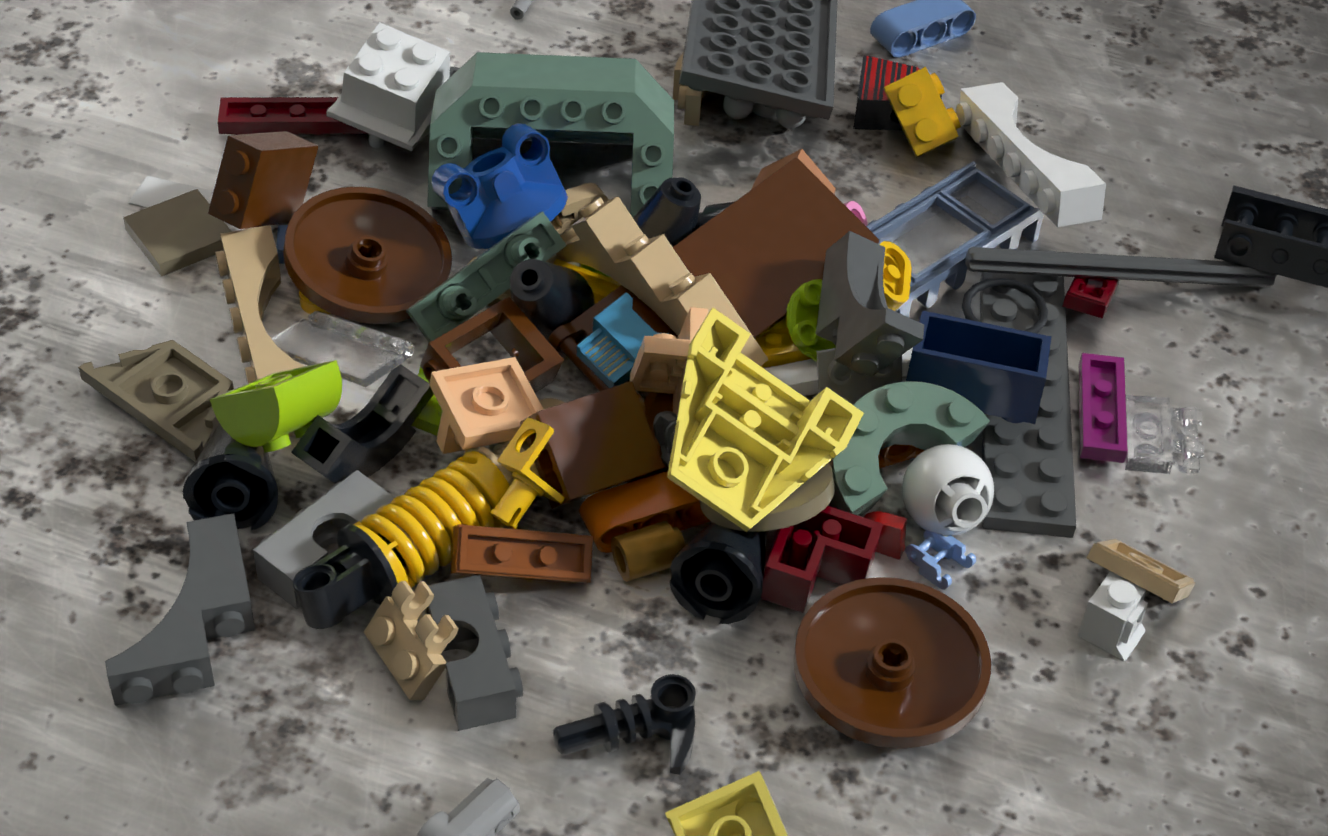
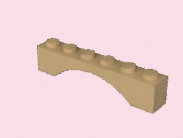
(253, 275)

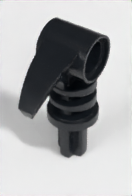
(640, 717)

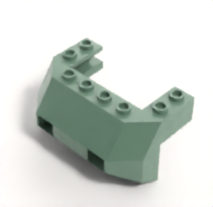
(561, 99)

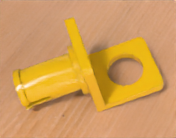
(525, 483)

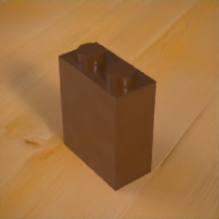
(262, 179)
(596, 443)

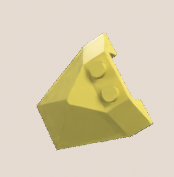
(744, 433)

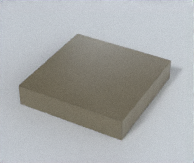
(176, 232)

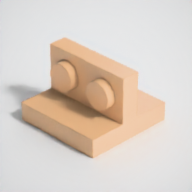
(663, 359)
(482, 403)

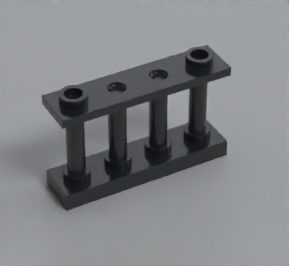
(1275, 236)

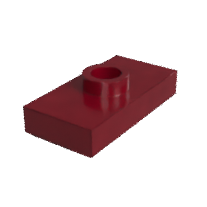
(1090, 295)

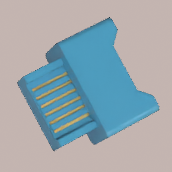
(614, 341)

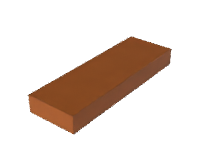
(521, 554)

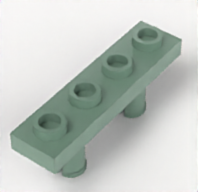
(484, 277)

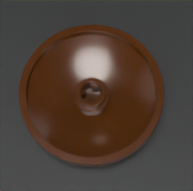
(365, 253)
(892, 662)

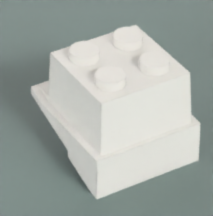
(392, 87)

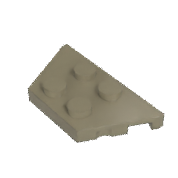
(165, 392)

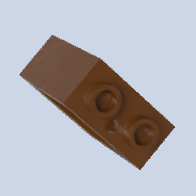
(511, 330)

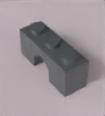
(480, 685)

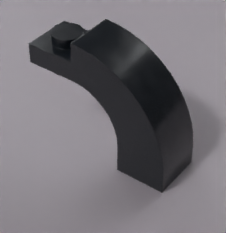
(371, 435)

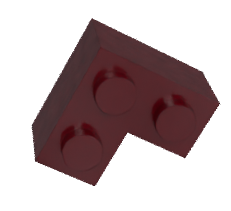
(826, 546)

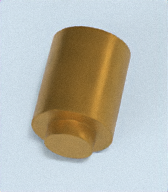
(646, 550)

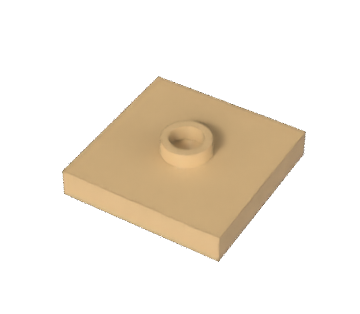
(1141, 570)

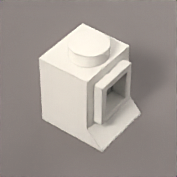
(1115, 616)

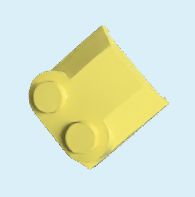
(732, 810)

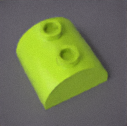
(279, 404)

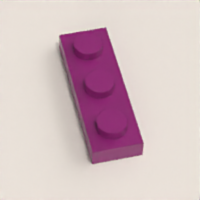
(1102, 408)

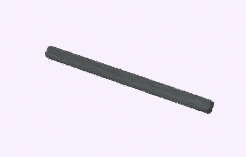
(1114, 267)

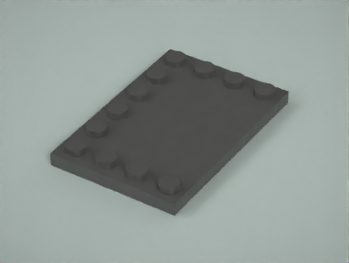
(764, 52)

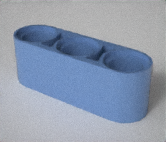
(921, 25)

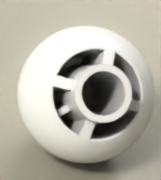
(948, 489)

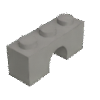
(313, 528)

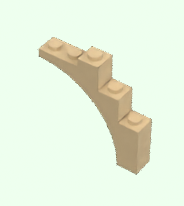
(649, 268)

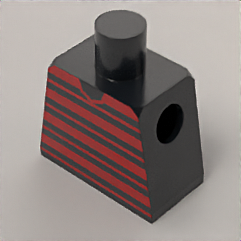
(872, 105)

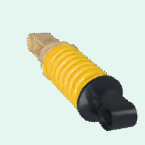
(404, 537)

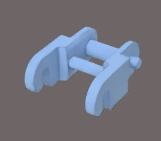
(946, 547)

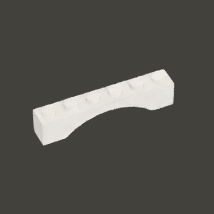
(1059, 187)

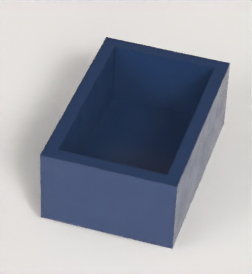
(985, 363)

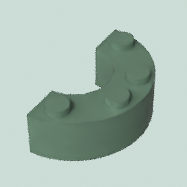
(898, 415)

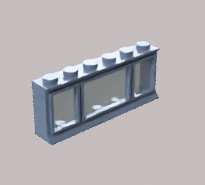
(947, 221)

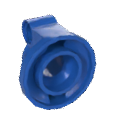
(502, 188)

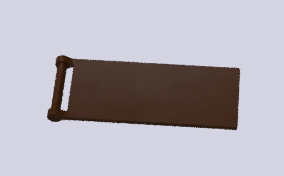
(754, 251)

